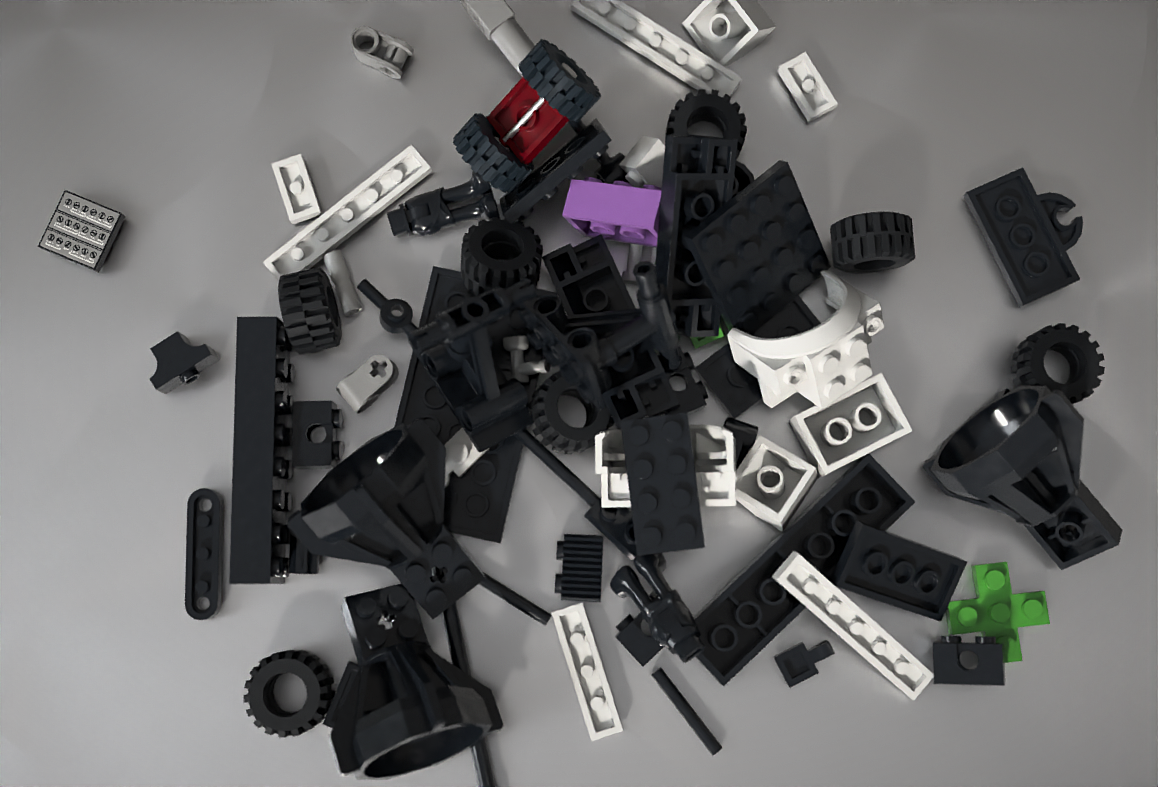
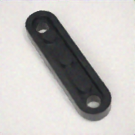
(203, 554)

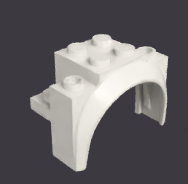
(818, 361)
(713, 458)

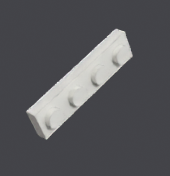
(587, 671)

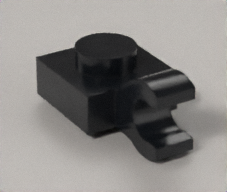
(799, 663)

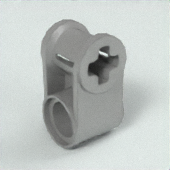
(386, 54)
(365, 385)

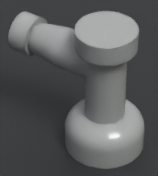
(522, 370)

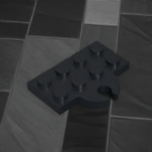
(1026, 234)

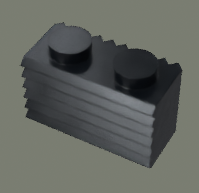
(580, 568)

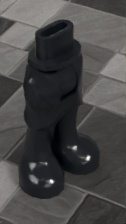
(430, 211)
(668, 618)

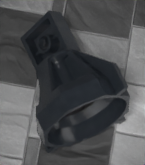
(1009, 465)
(390, 523)
(422, 700)

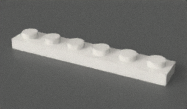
(658, 45)
(349, 214)
(853, 625)

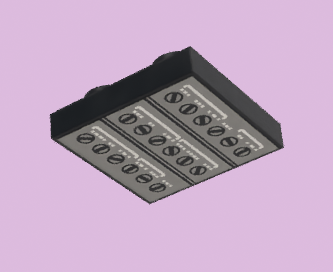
(81, 231)

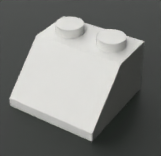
(728, 28)
(773, 482)

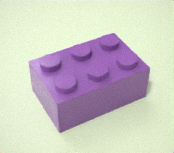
(614, 210)

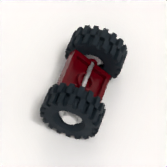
(527, 117)

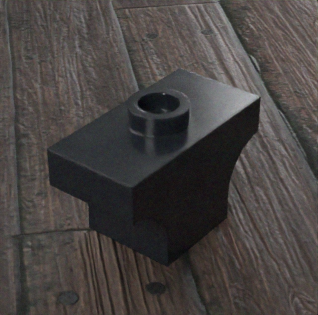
(179, 362)

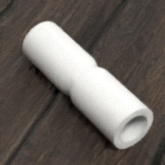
(341, 279)

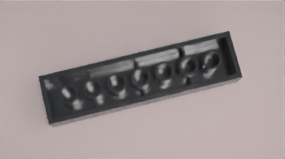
(261, 452)
(757, 607)

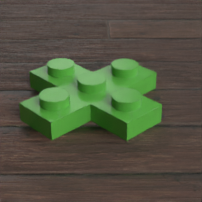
(997, 610)

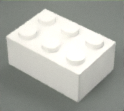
(850, 425)

